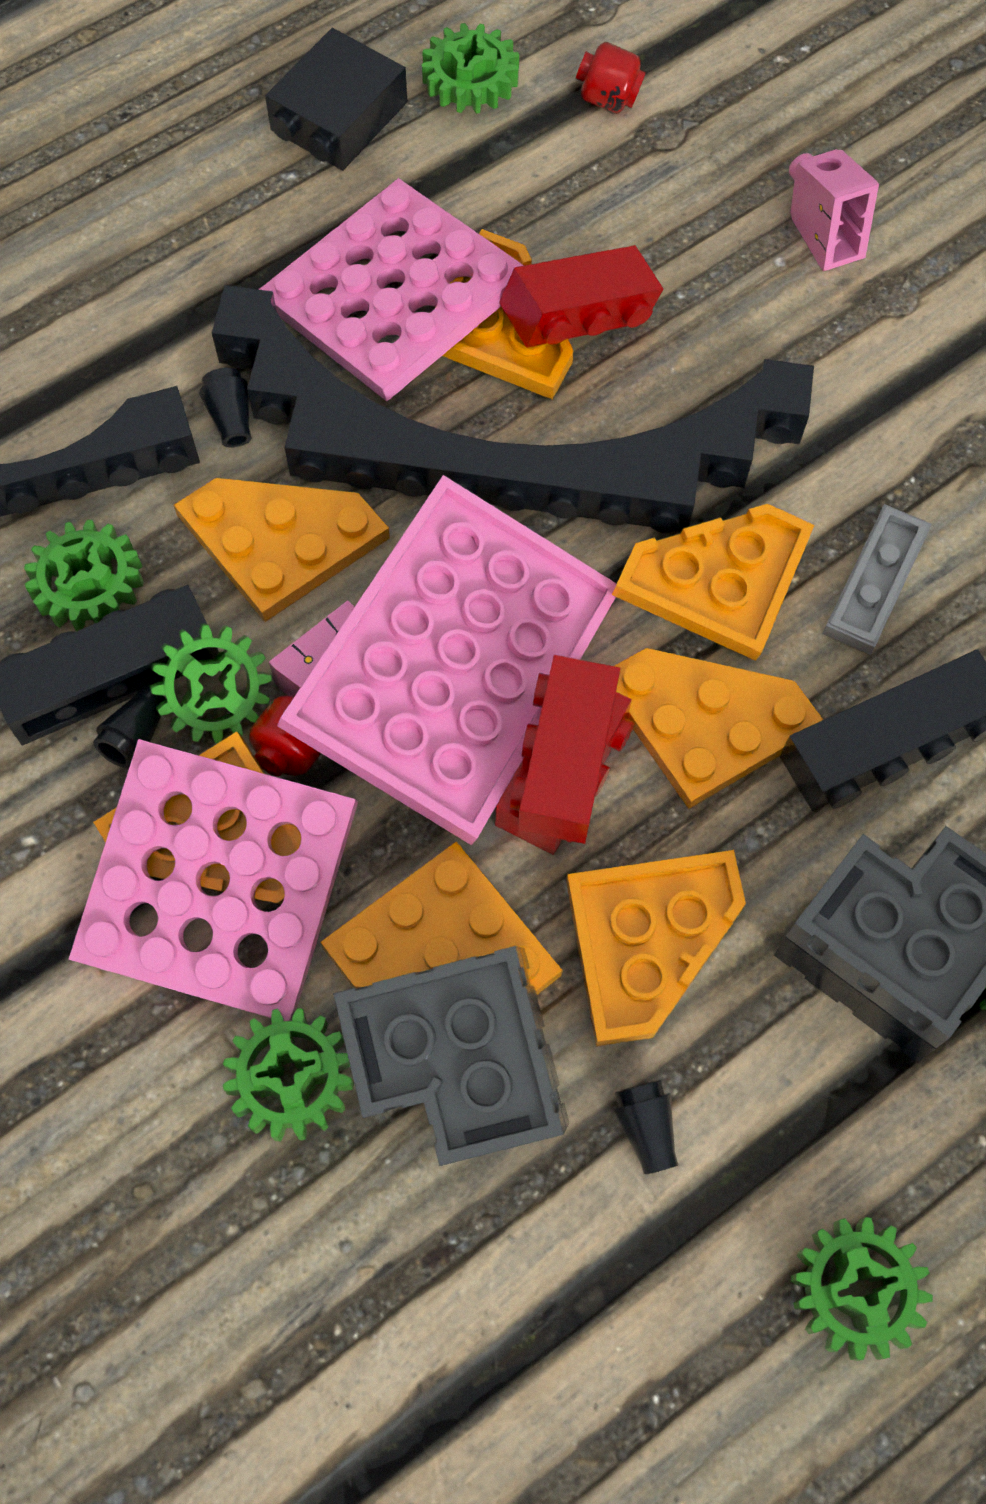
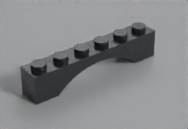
(137, 442)

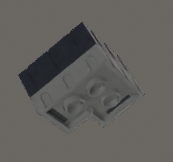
(899, 939)
(464, 1047)

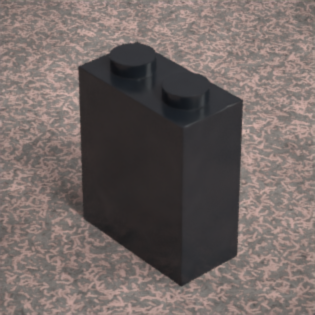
(337, 98)

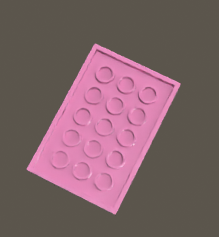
(445, 659)

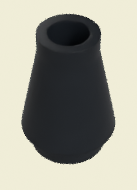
(228, 405)
(131, 722)
(648, 1123)

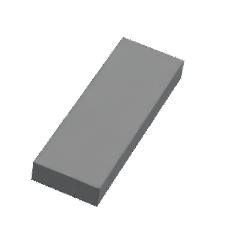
(877, 579)

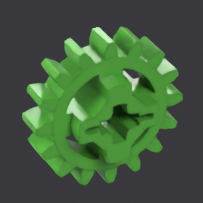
(470, 68)
(83, 574)
(229, 664)
(312, 1068)
(870, 1311)

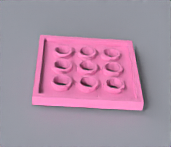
(423, 335)
(141, 829)

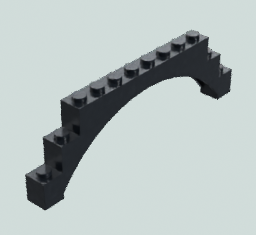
(620, 480)

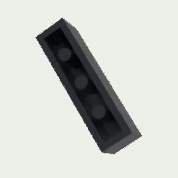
(96, 665)
(889, 733)

